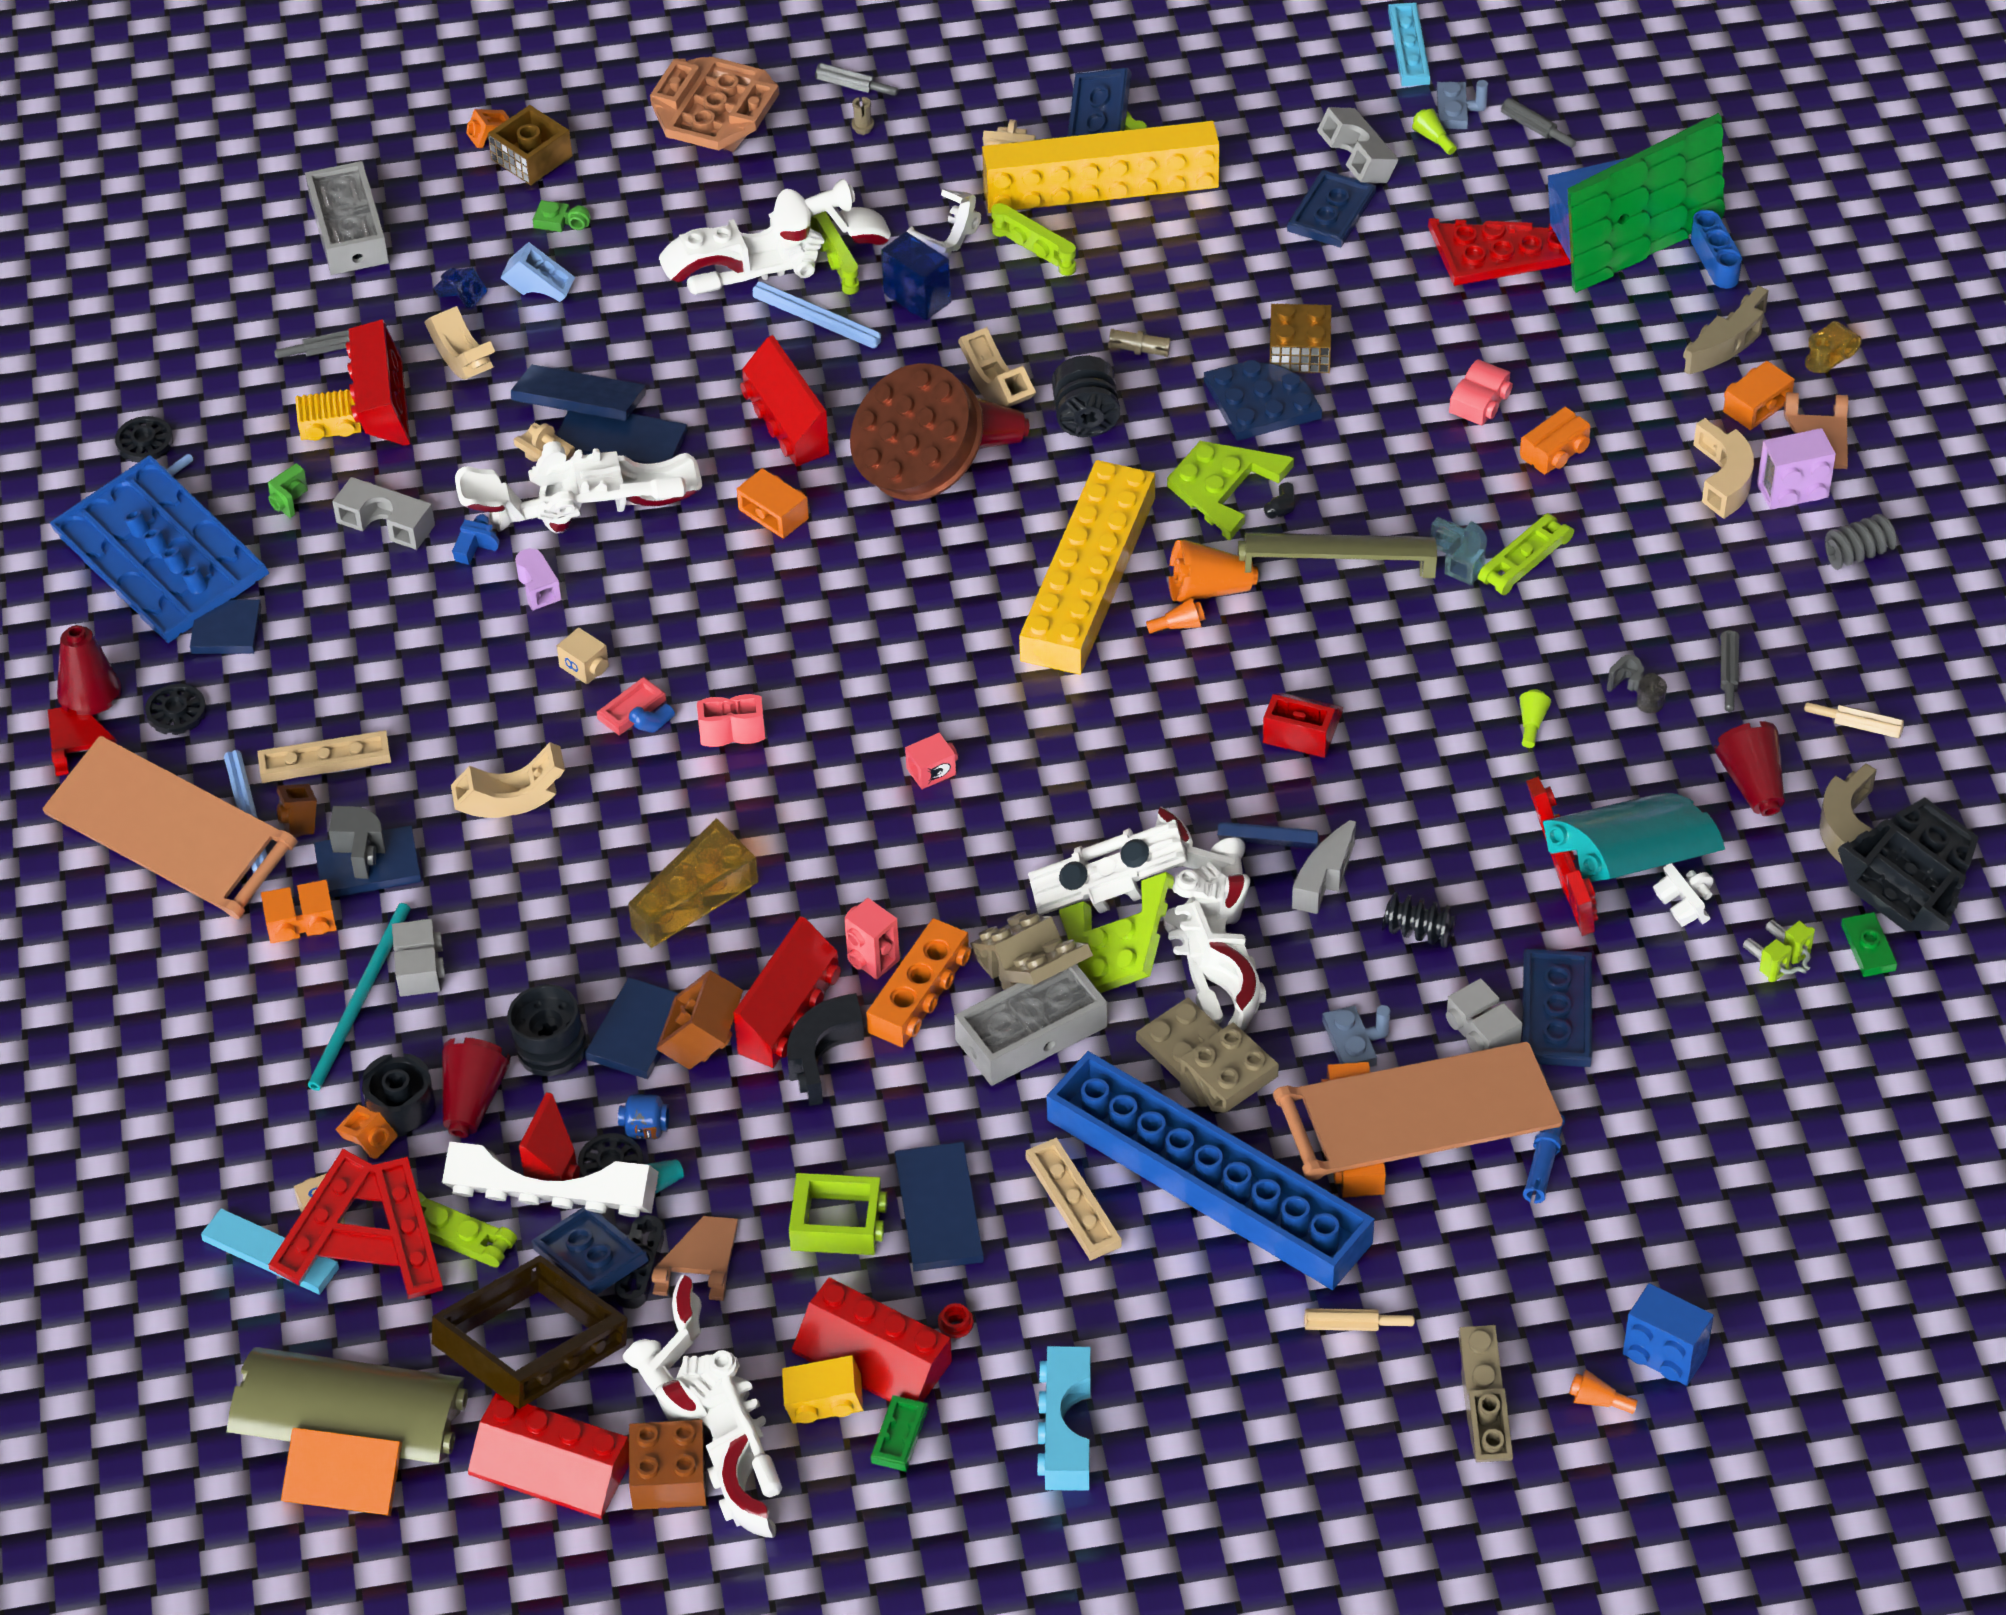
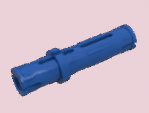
(1546, 1146)

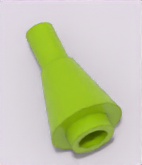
(1428, 124)
(1533, 707)

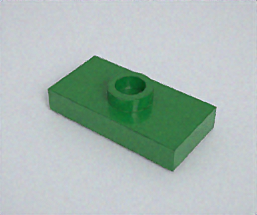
(1869, 944)
(899, 1433)

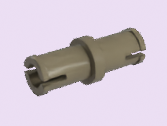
(1139, 342)

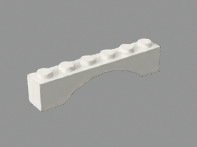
(617, 1186)

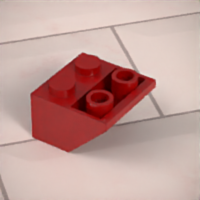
(1300, 724)

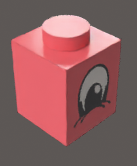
(931, 760)

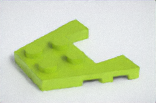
(1215, 472)
(1124, 948)

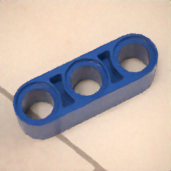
(1716, 249)

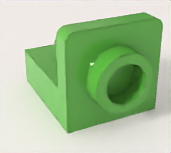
(286, 488)

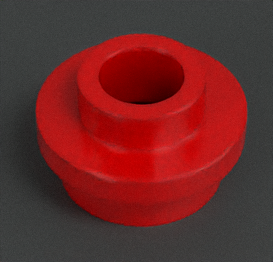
(952, 1313)

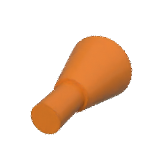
(1183, 616)
(1593, 1391)

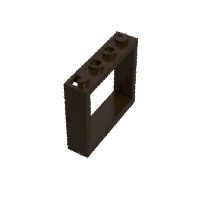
(603, 1337)

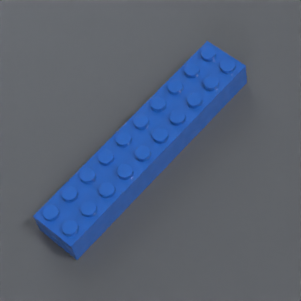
(1210, 1170)

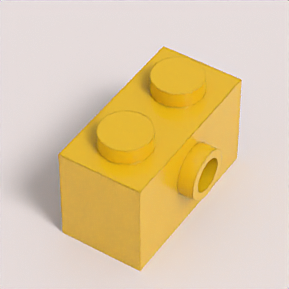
(822, 1389)

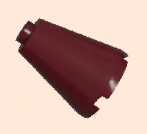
(1002, 425)
(85, 674)
(1754, 765)
(470, 1081)

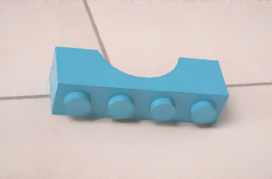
(1066, 1453)

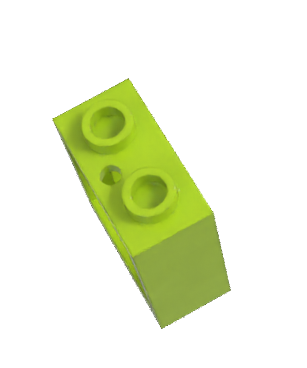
(836, 1238)

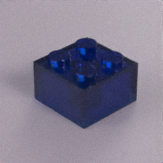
(916, 276)

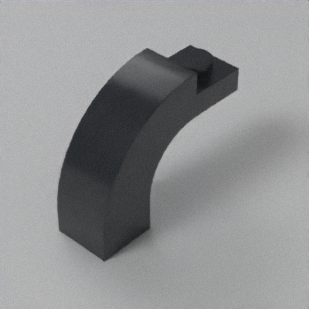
(816, 1032)

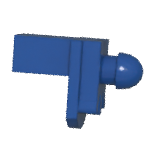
(474, 535)

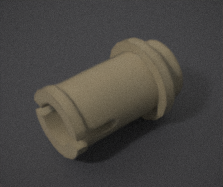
(862, 120)

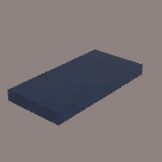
(578, 392)
(637, 438)
(1558, 1006)
(938, 1206)

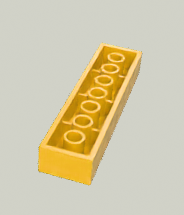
(1101, 166)
(1087, 567)

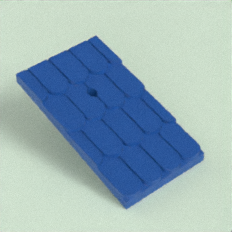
(158, 548)

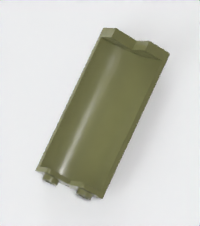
(1341, 547)
(347, 1398)

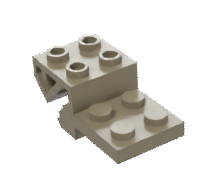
(1026, 950)
(1209, 1062)

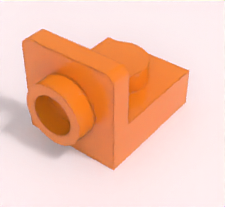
(482, 123)
(367, 1130)

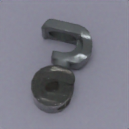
(1649, 689)

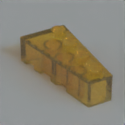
(693, 884)

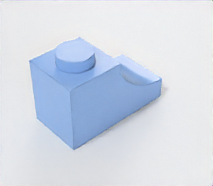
(535, 272)

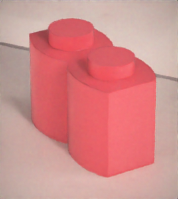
(1480, 392)
(731, 720)

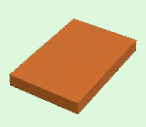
(341, 1471)

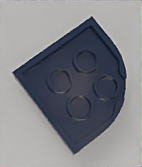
(1261, 398)

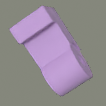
(539, 580)

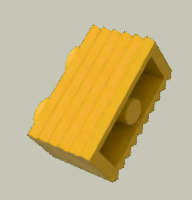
(326, 415)

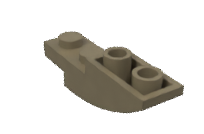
(1727, 336)
(1484, 1394)

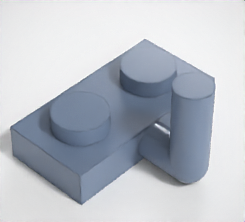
(1453, 103)
(1350, 1036)

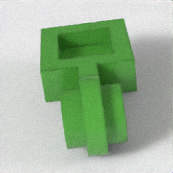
(555, 215)

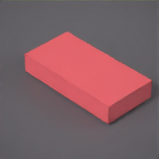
(641, 694)

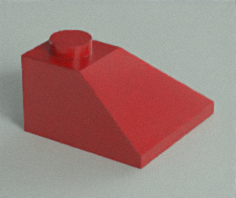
(546, 1146)

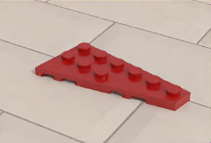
(1495, 249)

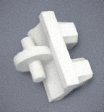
(1691, 905)

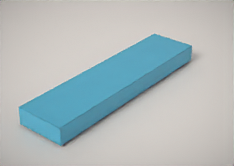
(1409, 44)
(259, 1247)

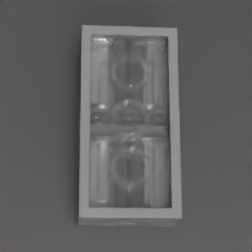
(346, 218)
(1030, 1023)

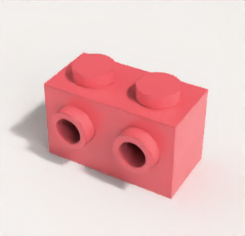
(871, 938)

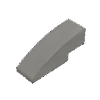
(1324, 869)

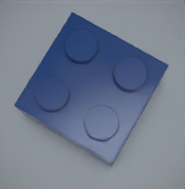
(1667, 1334)

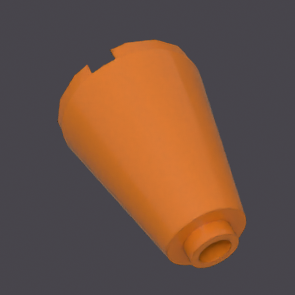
(1206, 572)

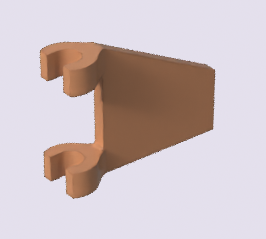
(1833, 426)
(701, 1251)

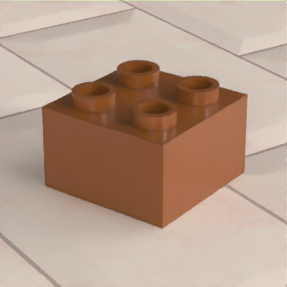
(700, 1020)
(667, 1464)

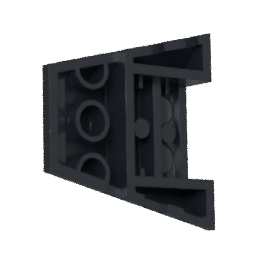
(1911, 866)

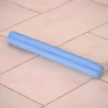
(817, 315)
(242, 791)

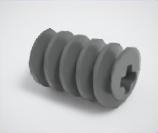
(1858, 540)

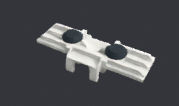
(1111, 876)

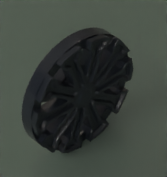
(143, 438)
(175, 708)
(609, 1154)

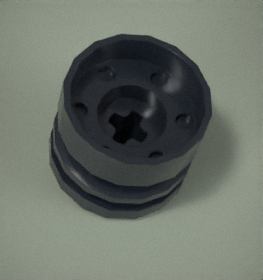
(1085, 396)
(547, 1030)

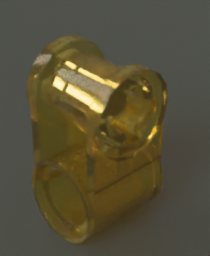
(1831, 347)

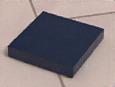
(227, 629)

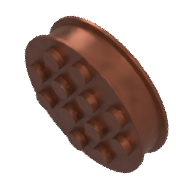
(916, 432)

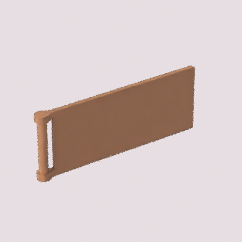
(167, 825)
(1420, 1108)

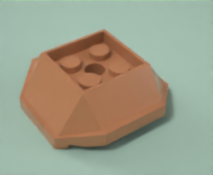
(712, 101)

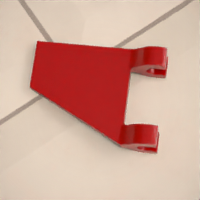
(72, 734)

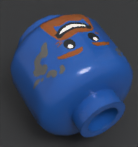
(644, 1116)

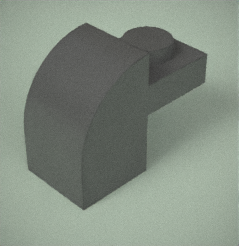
(358, 833)

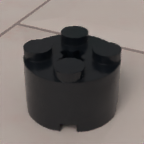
(399, 1091)

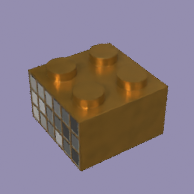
(530, 144)
(1301, 337)

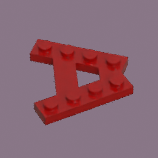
(1576, 889)
(322, 1235)

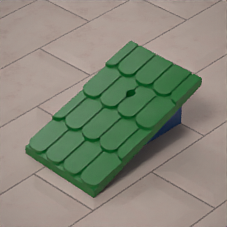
(1637, 204)

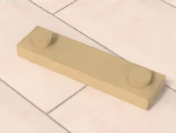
(324, 756)
(1073, 1199)

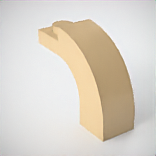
(457, 345)
(991, 373)
(1731, 485)
(509, 793)

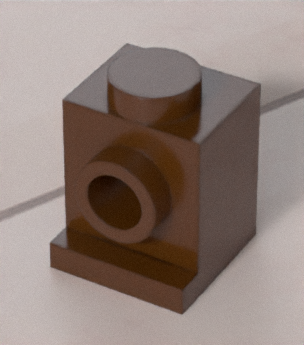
(297, 809)

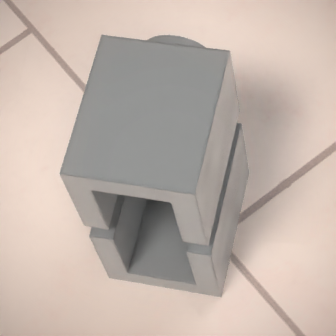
(416, 957)
(1473, 1017)

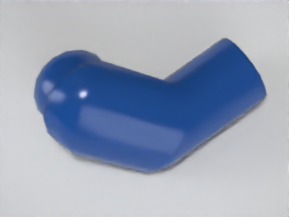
(650, 721)

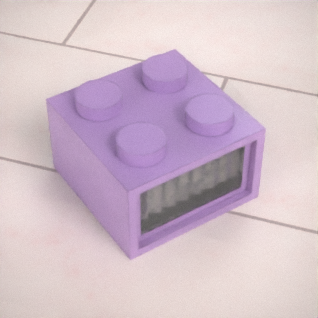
(1796, 468)

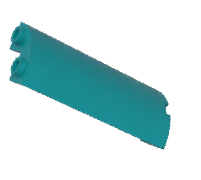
(1634, 835)

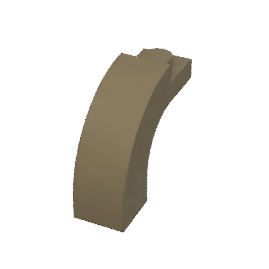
(1837, 817)

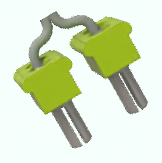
(1776, 956)

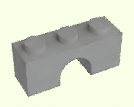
(1370, 157)
(362, 502)

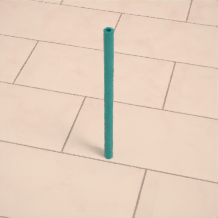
(357, 1000)

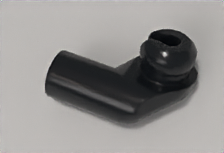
(1281, 504)

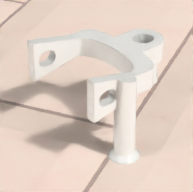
(965, 222)

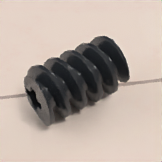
(1419, 920)

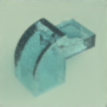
(1463, 549)

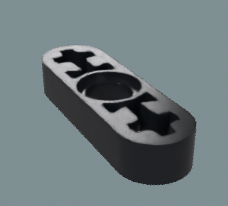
(643, 1274)

